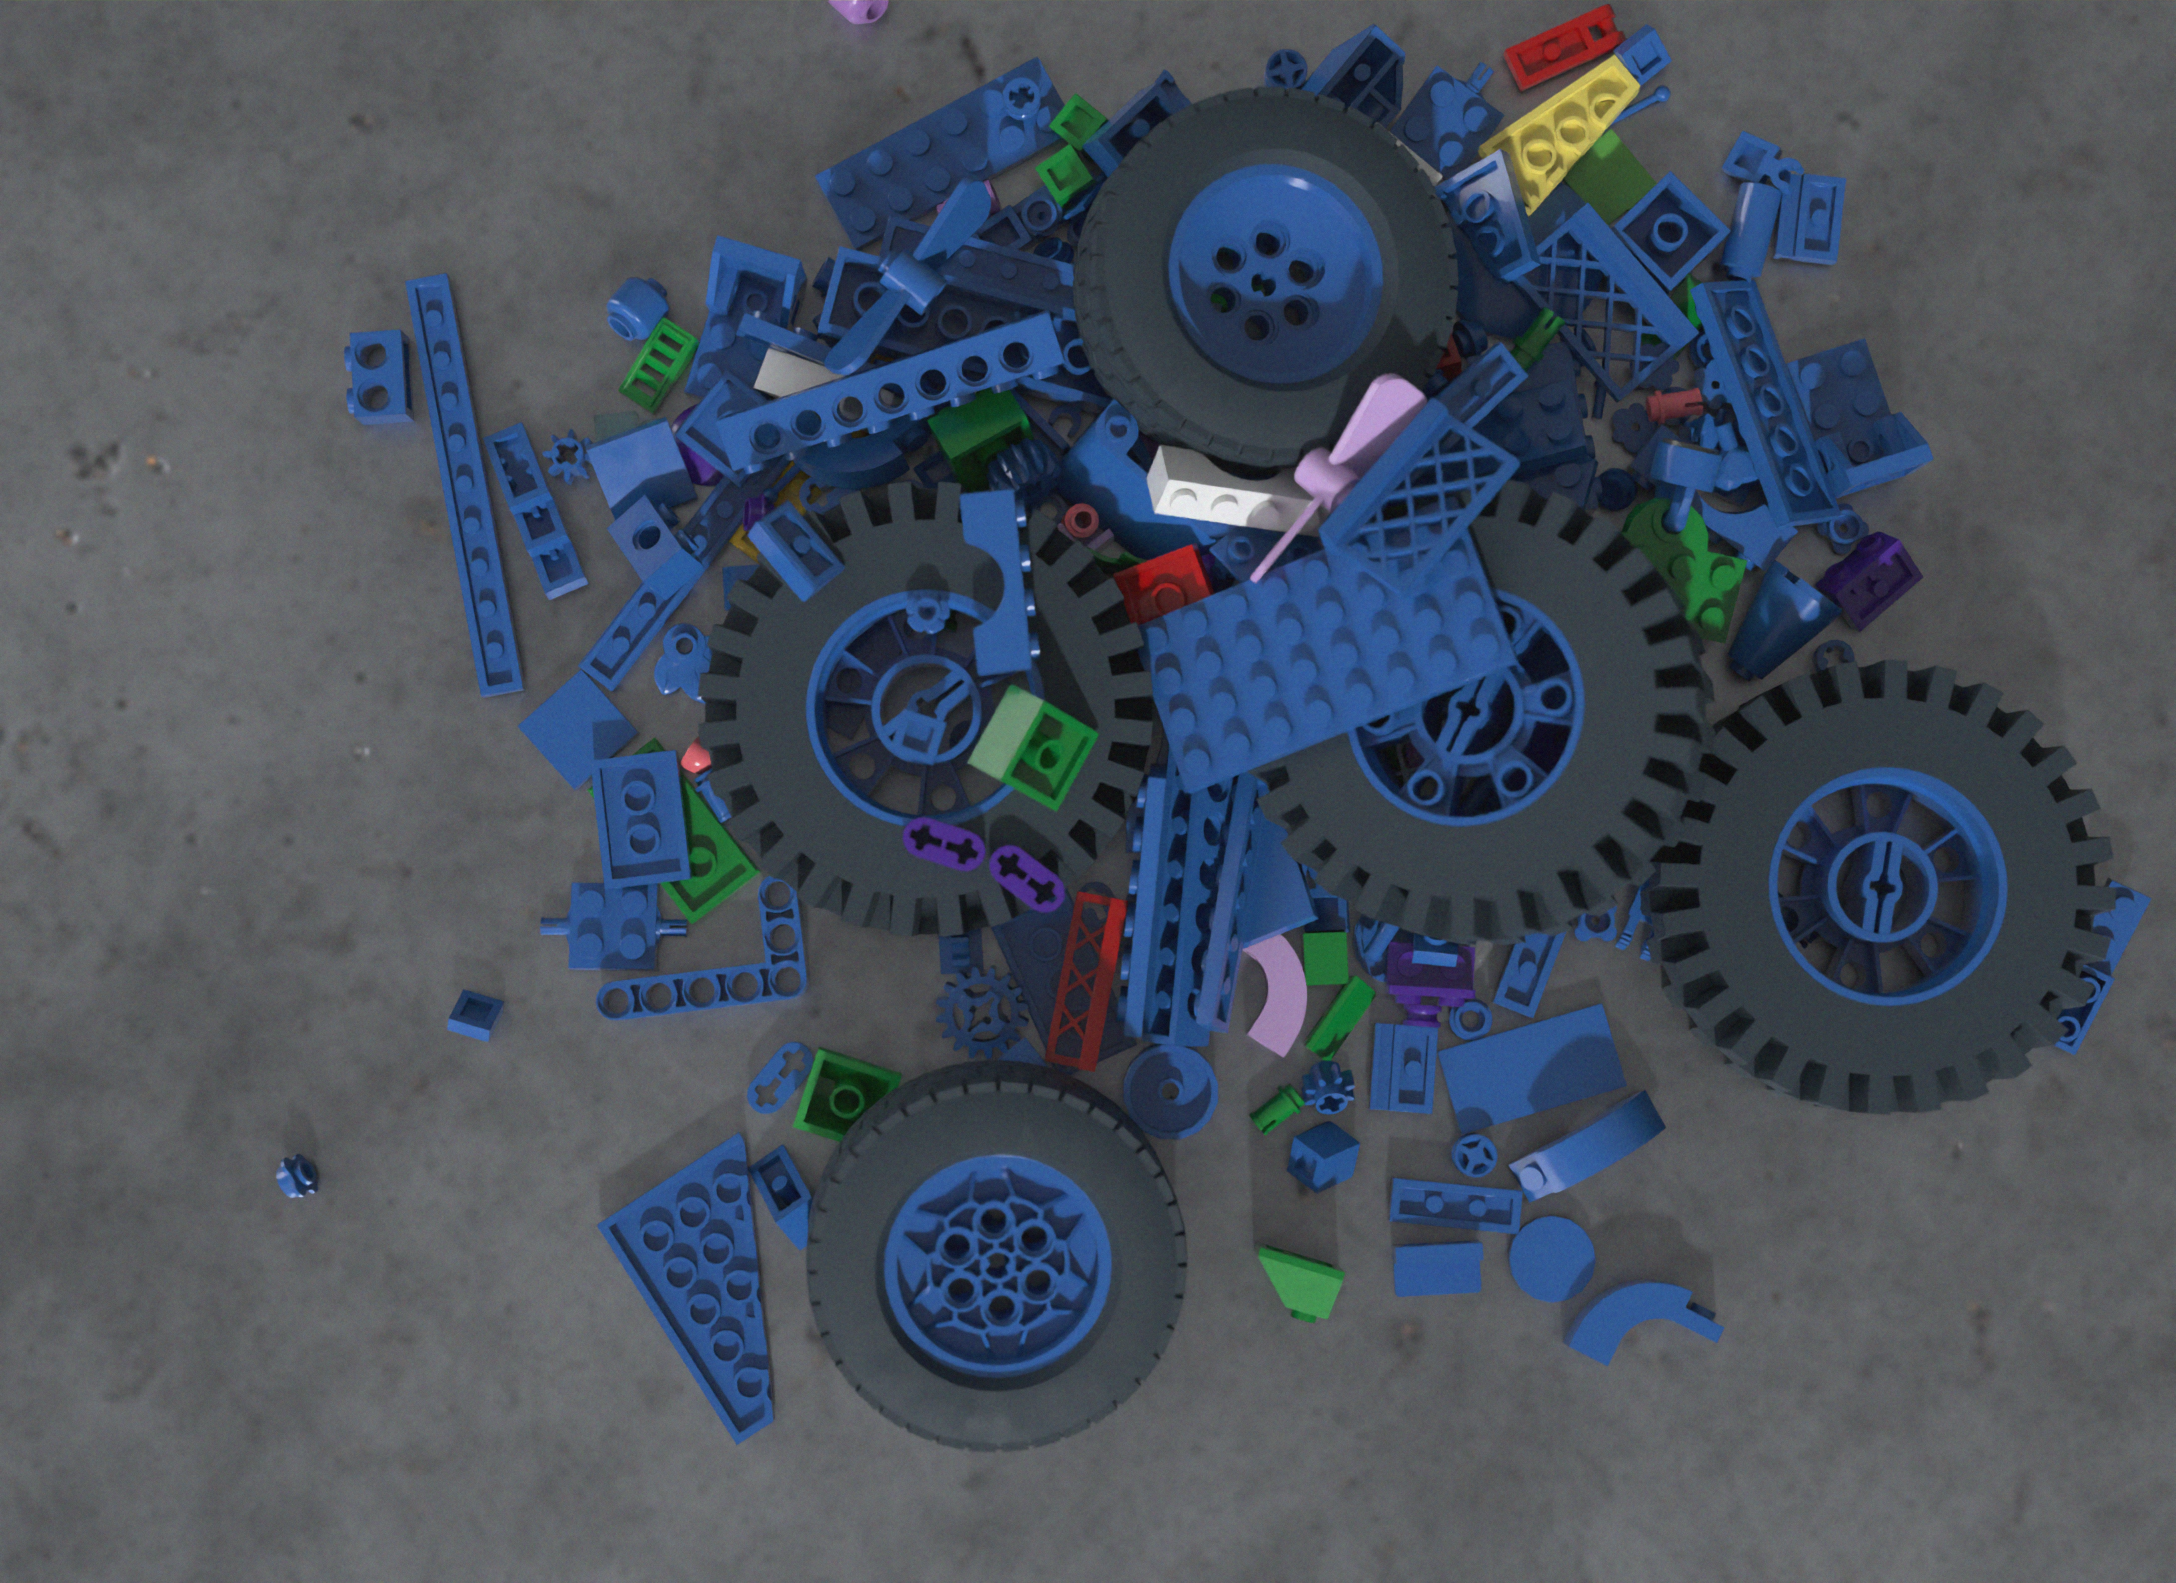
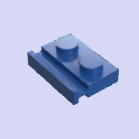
(1810, 219)
(1403, 1068)

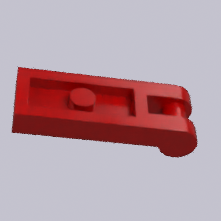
(1563, 47)

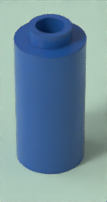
(1750, 231)

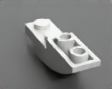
(787, 374)

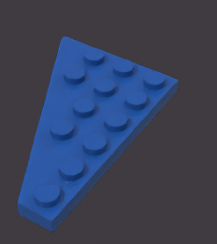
(698, 1271)

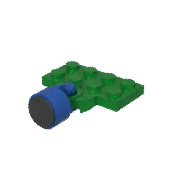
(1677, 539)

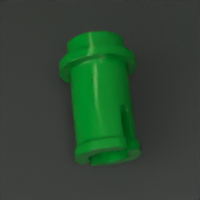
(1277, 1109)

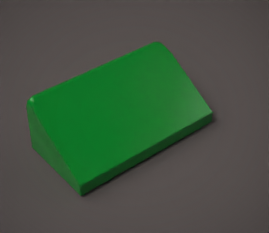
(1339, 1018)

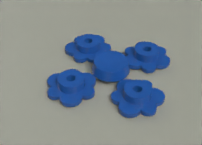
(1662, 380)

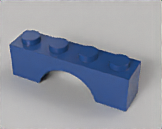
(991, 525)
(1749, 531)

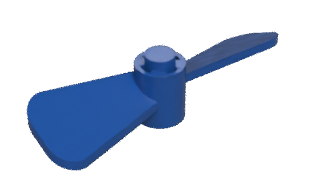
(913, 276)

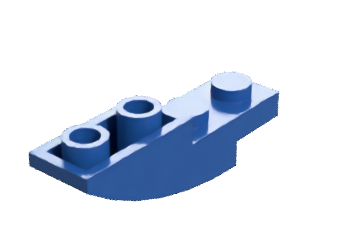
(2118, 926)

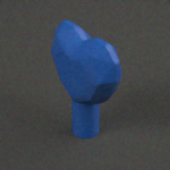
(1736, 463)

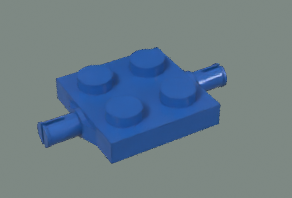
(1448, 120)
(614, 927)

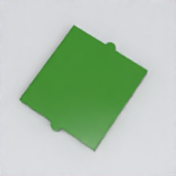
(1609, 178)

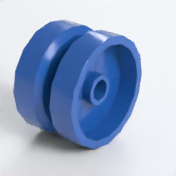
(1175, 1116)

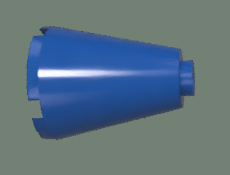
(1779, 622)

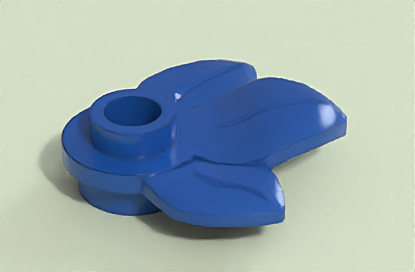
(679, 668)

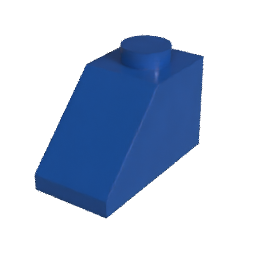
(785, 1193)

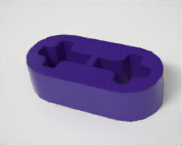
(941, 854)
(1020, 887)

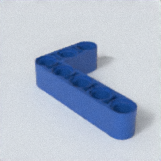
(725, 978)

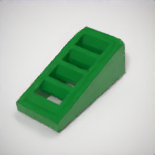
(646, 357)

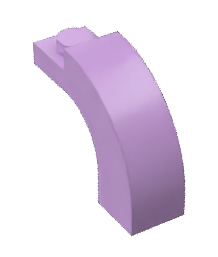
(1285, 996)

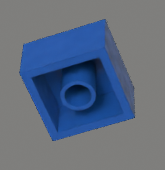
(1670, 232)

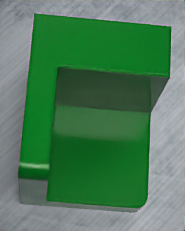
(1078, 123)
(1065, 175)
(1324, 958)

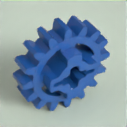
(998, 1024)

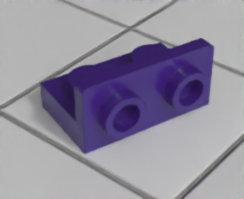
(1870, 579)
(1412, 980)

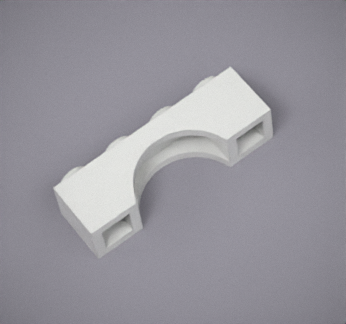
(1192, 487)

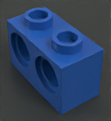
(391, 375)

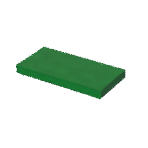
(716, 857)

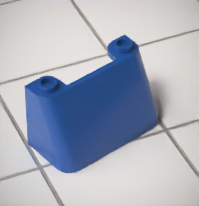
(1117, 488)

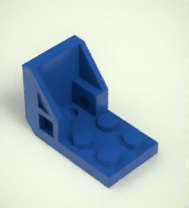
(739, 283)
(1853, 422)

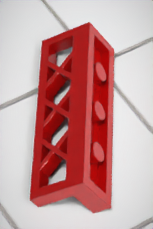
(1102, 985)

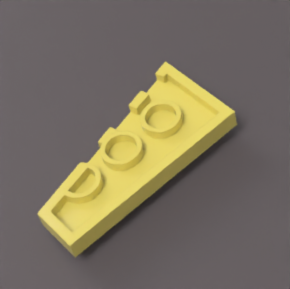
(1562, 129)

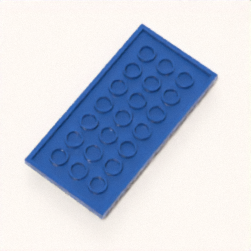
(1318, 652)

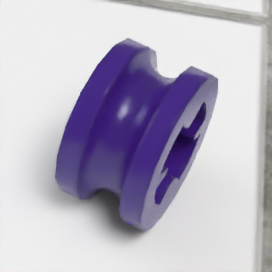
(1422, 1015)

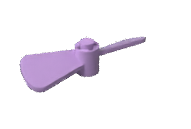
(1330, 477)

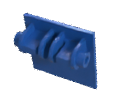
(1247, 547)

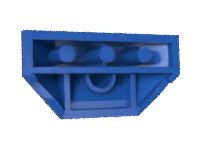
(1363, 75)

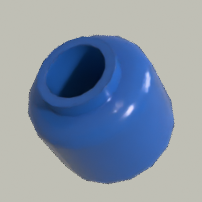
(637, 308)

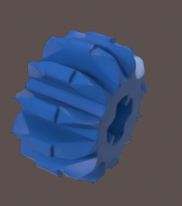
(1027, 469)

